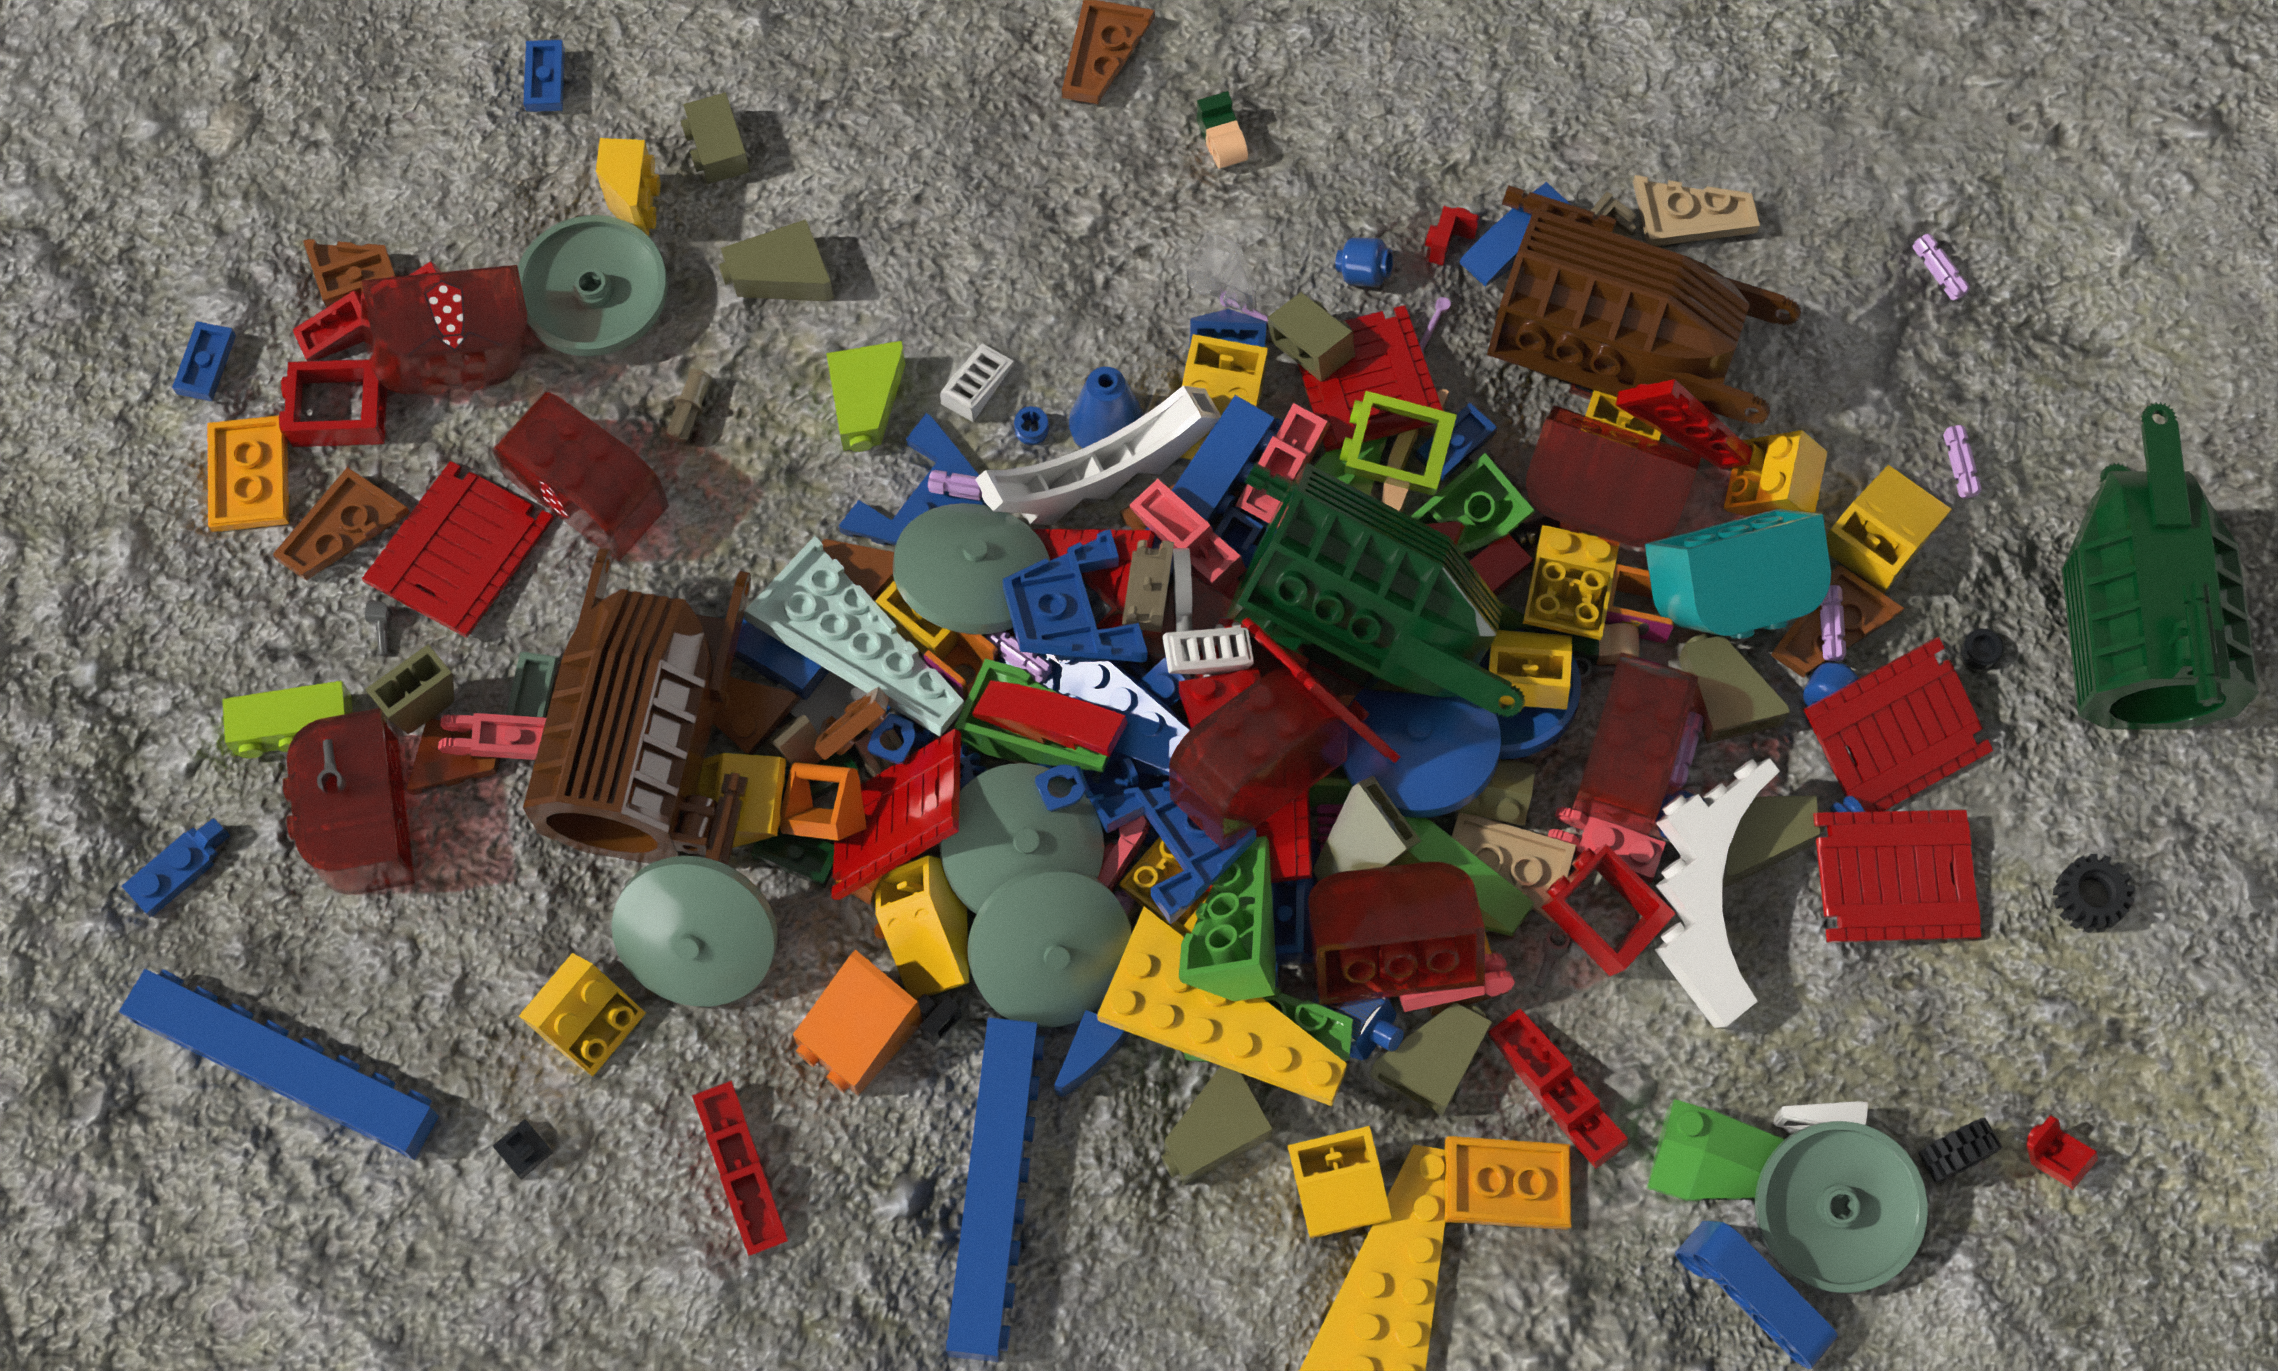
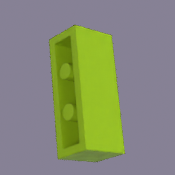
(273, 718)

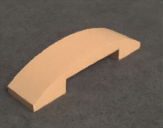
(1394, 495)

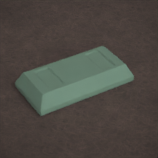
(532, 685)

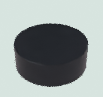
(1982, 649)

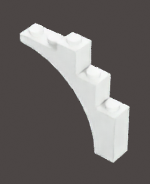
(1148, 446)
(1700, 949)

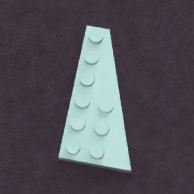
(844, 630)

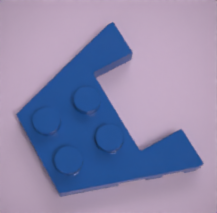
(935, 445)
(1054, 611)
(1190, 845)

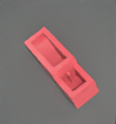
(1286, 456)
(1177, 522)

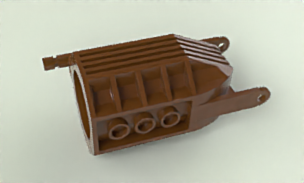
(1624, 310)
(635, 727)

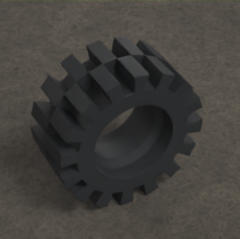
(2110, 877)
(1960, 1150)

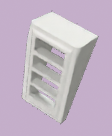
(972, 407)
(1233, 649)
(1802, 1116)

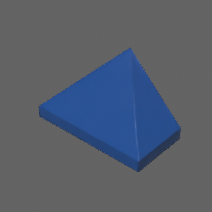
(1230, 326)

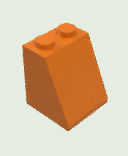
(857, 1024)

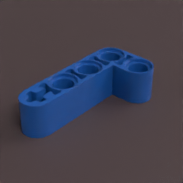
(1727, 1258)

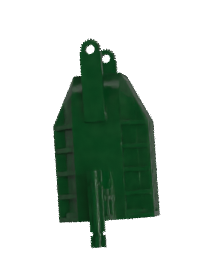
(1372, 594)
(2157, 598)

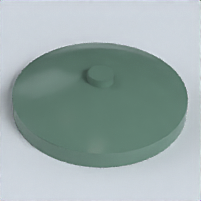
(592, 285)
(955, 562)
(1011, 832)
(694, 931)
(1047, 945)
(1841, 1206)

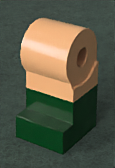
(1221, 130)
(1615, 638)

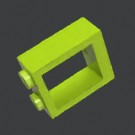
(1351, 447)

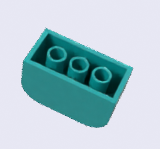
(1742, 573)

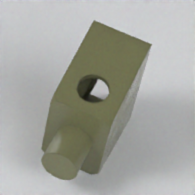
(414, 690)

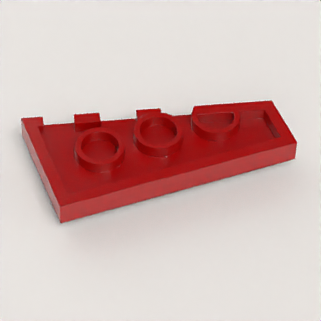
(1686, 421)

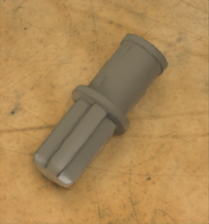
(688, 405)

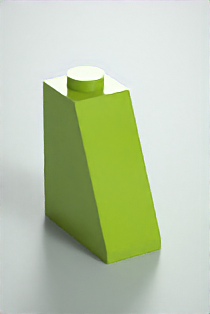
(865, 391)

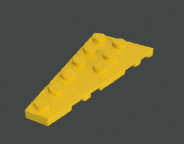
(1233, 1034)
(1390, 1291)

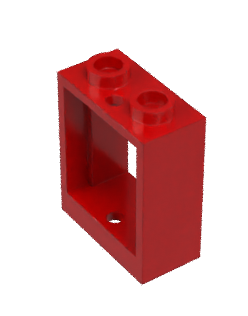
(367, 431)
(1638, 894)

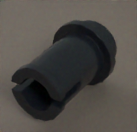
(1528, 534)

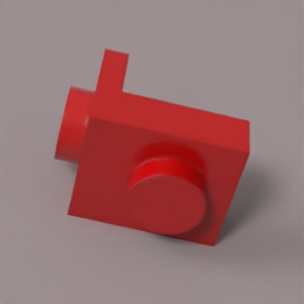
(1452, 222)
(2059, 1153)

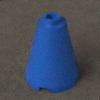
(1103, 407)

